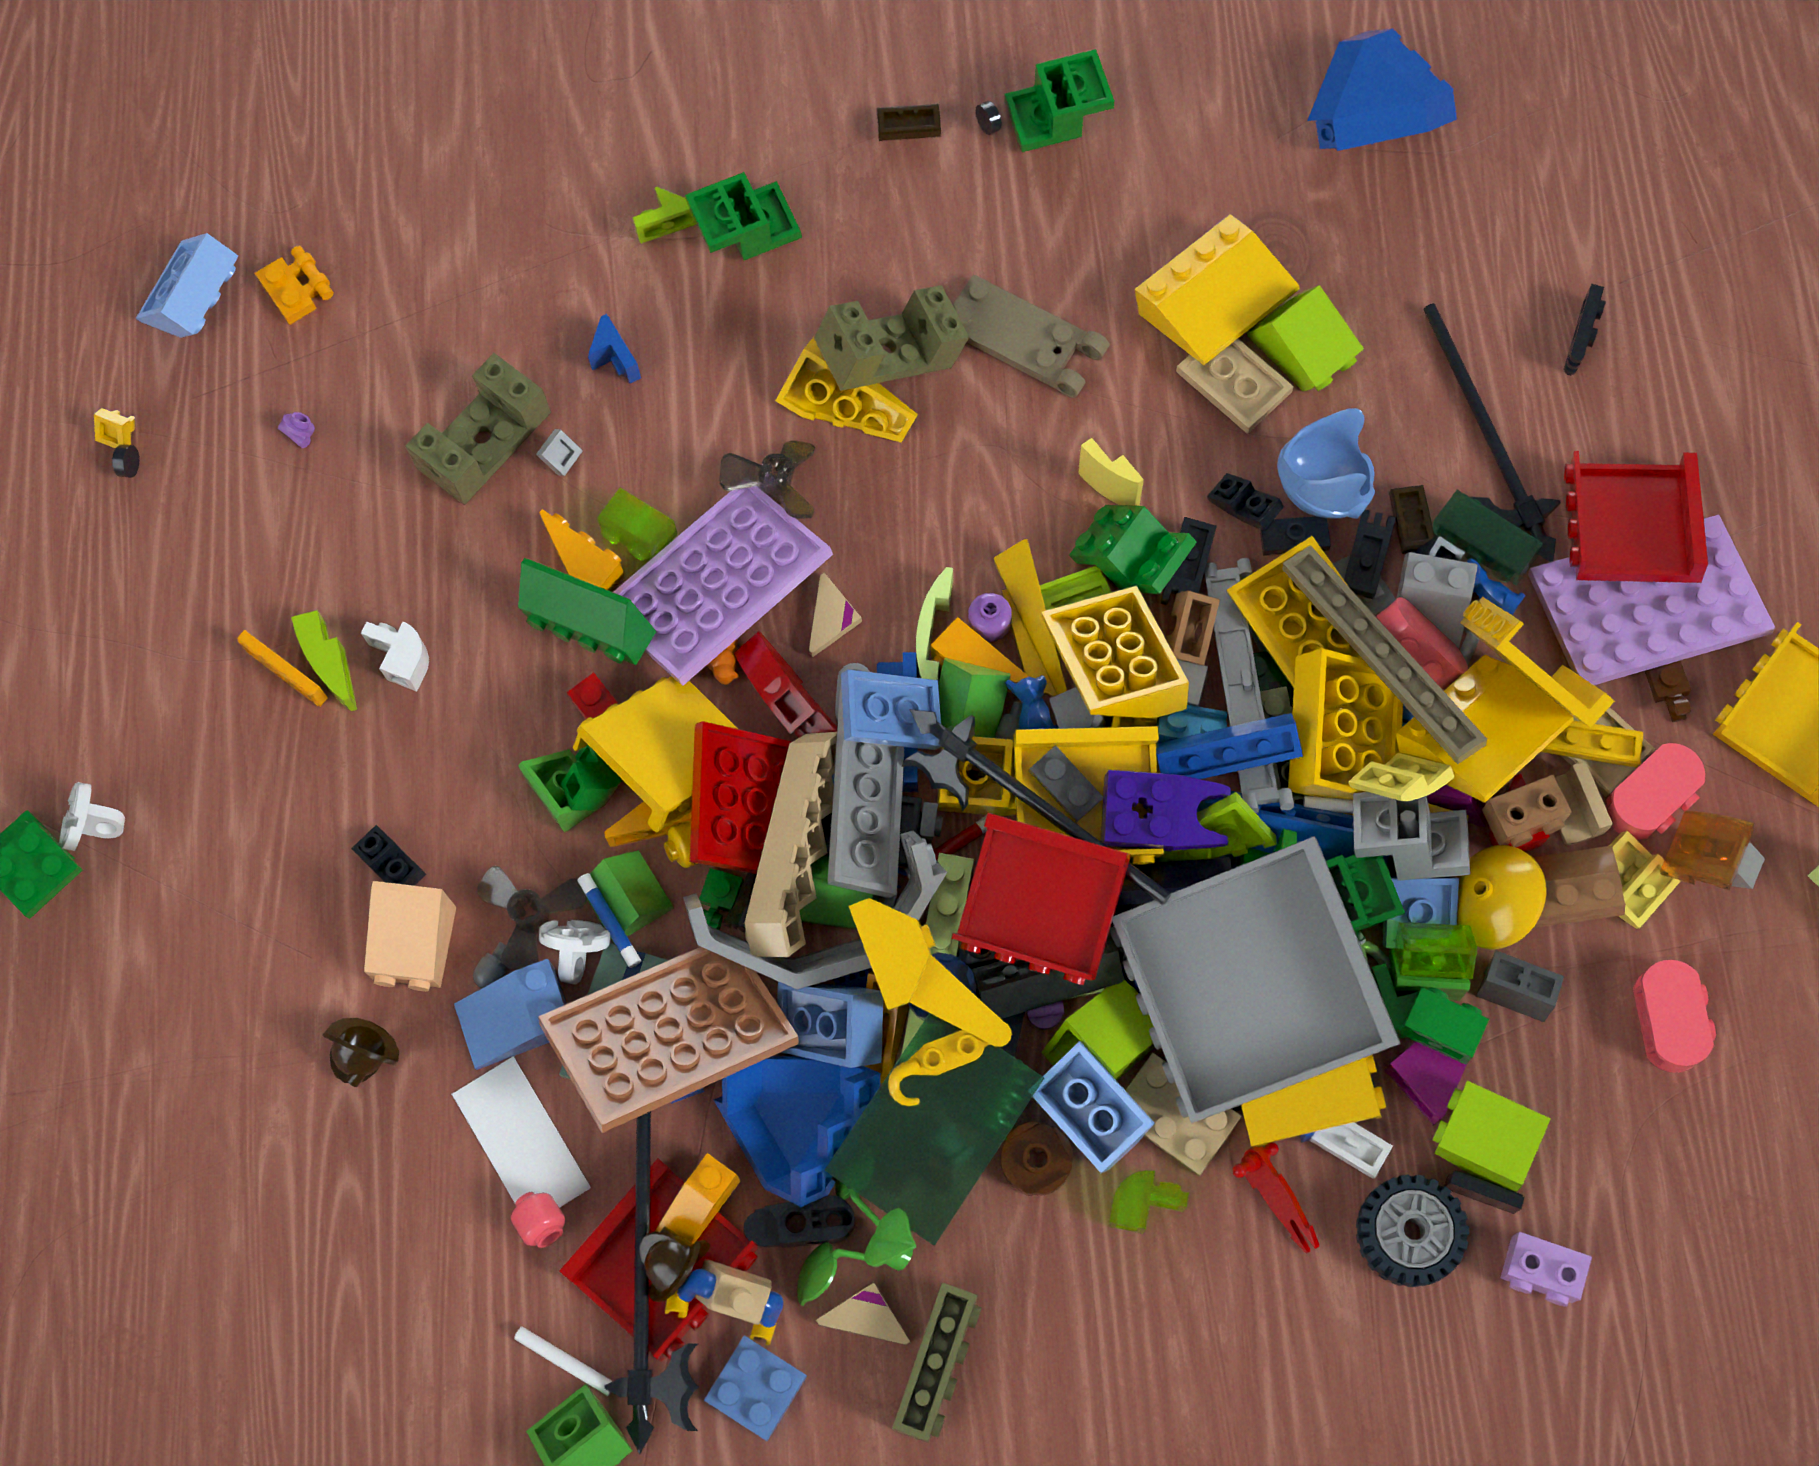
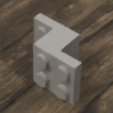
(1419, 840)

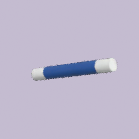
(609, 920)

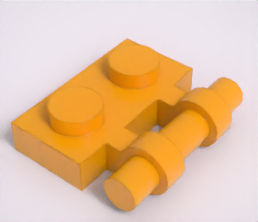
(286, 291)

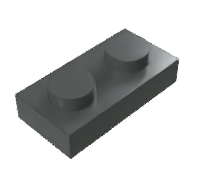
(1065, 783)

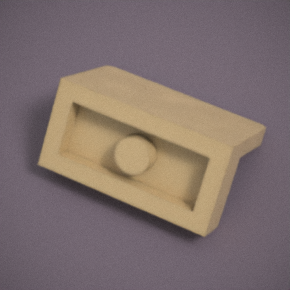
(1589, 813)

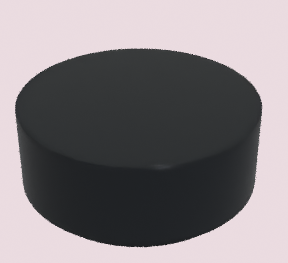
(988, 117)
(125, 460)

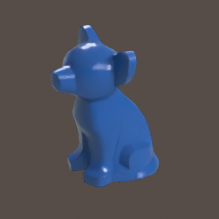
(1495, 591)
(1034, 710)

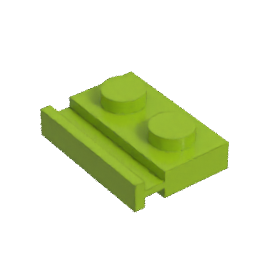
(1074, 588)

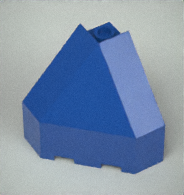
(1378, 93)
(794, 1119)

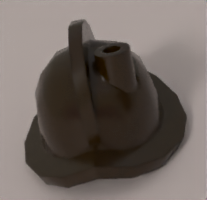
(359, 1049)
(669, 1261)

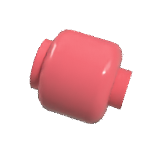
(538, 1219)

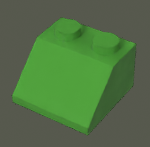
(579, 1434)

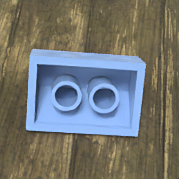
(188, 286)
(1092, 1108)

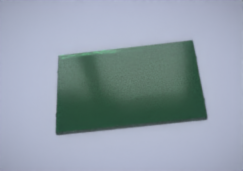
(934, 1151)

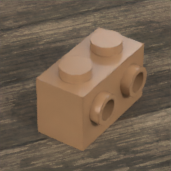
(1527, 811)

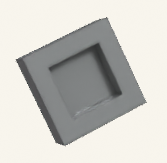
(559, 452)

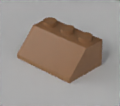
(1581, 886)

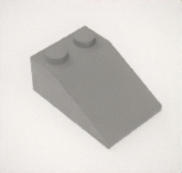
(1438, 590)

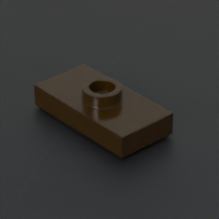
(909, 122)
(1412, 517)

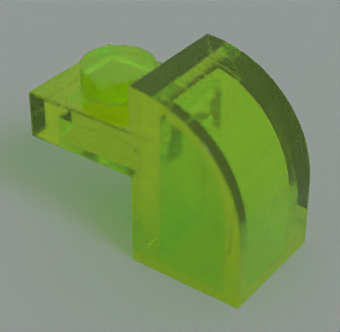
(1135, 1196)

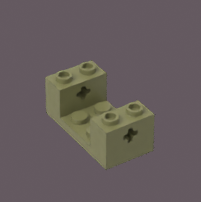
(921, 340)
(506, 407)

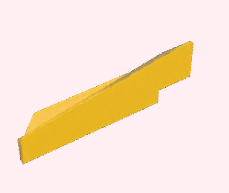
(1030, 633)

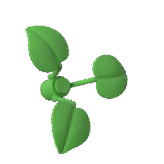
(889, 1245)

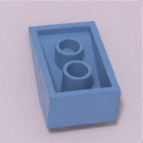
(504, 1014)
(834, 1023)

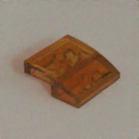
(1707, 849)

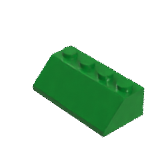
(583, 613)

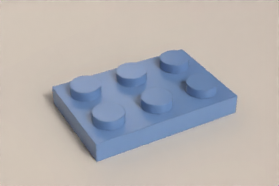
(879, 707)

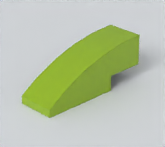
(325, 656)

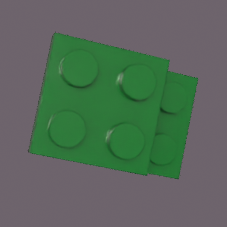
(1059, 100)
(738, 215)
(1132, 548)
(33, 864)
(1365, 890)

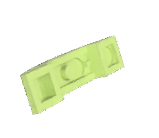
(936, 599)

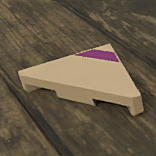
(832, 616)
(866, 1316)

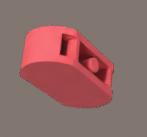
(1424, 642)
(1656, 791)
(1674, 1016)

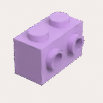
(1545, 1268)

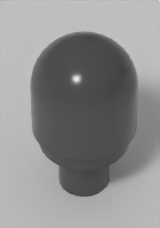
(1009, 723)
(490, 968)

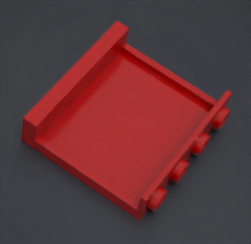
(1636, 521)
(1042, 899)
(606, 1263)

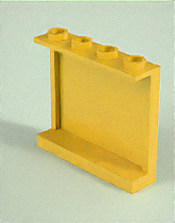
(1567, 688)
(1779, 715)
(652, 744)
(1093, 754)
(1315, 1104)

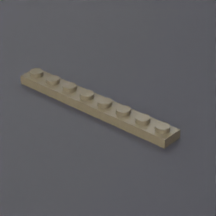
(1385, 655)

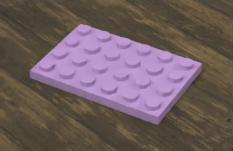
(721, 578)
(1638, 626)

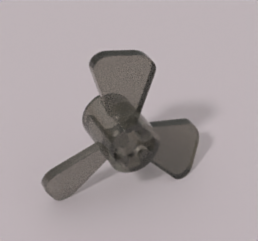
(772, 477)
(522, 945)

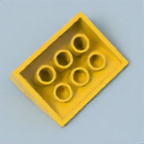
(1215, 290)
(1284, 615)
(1118, 656)
(1507, 711)
(1341, 721)

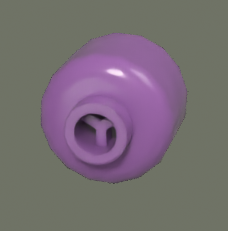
(990, 616)

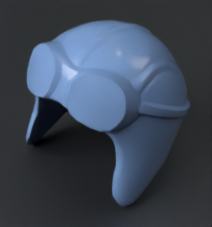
(1326, 469)

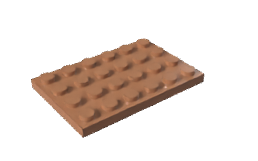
(665, 1034)

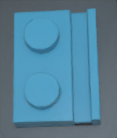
(1190, 722)

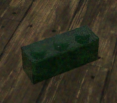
(1487, 538)

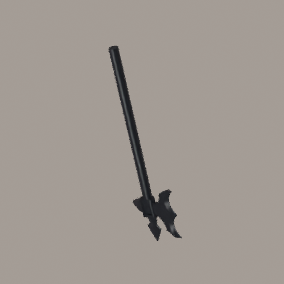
(1526, 510)
(944, 774)
(675, 1384)

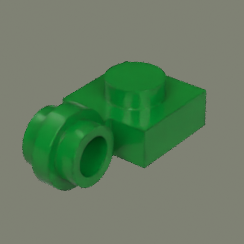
(720, 894)

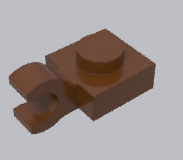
(1670, 685)

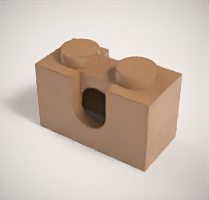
(1191, 611)

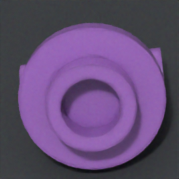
(297, 428)
(1046, 1016)

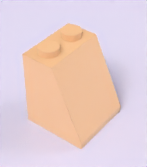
(408, 935)

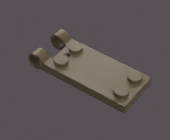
(1025, 335)

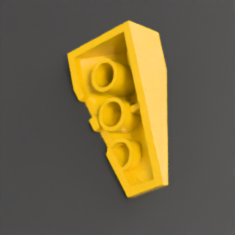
(815, 394)

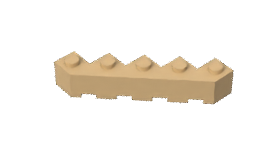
(792, 844)

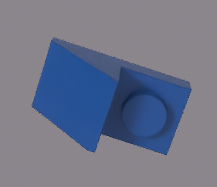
(610, 347)

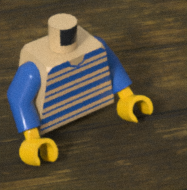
(733, 1294)

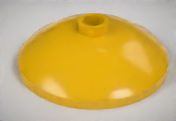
(1511, 898)

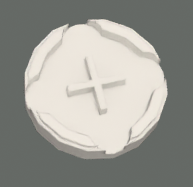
(88, 819)
(573, 943)

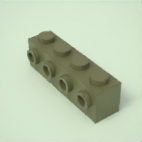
(935, 1362)

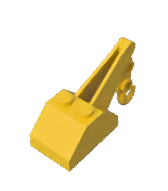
(910, 974)

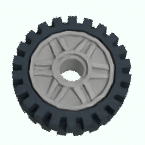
(1440, 1225)

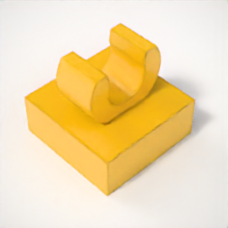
(113, 428)

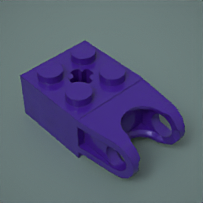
(1170, 816)

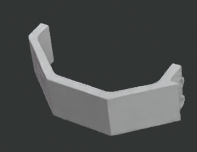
(835, 961)

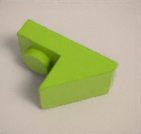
(670, 217)

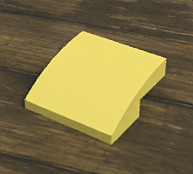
(1114, 479)
(1403, 777)
(1640, 879)

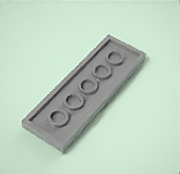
(865, 815)

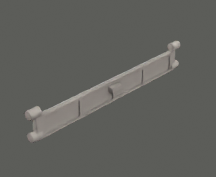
(1241, 680)

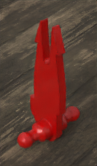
(1276, 1192)

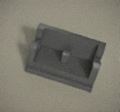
(1520, 986)

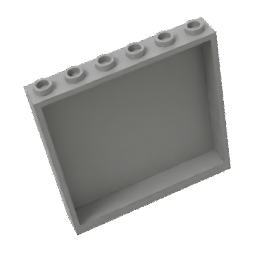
(1253, 981)

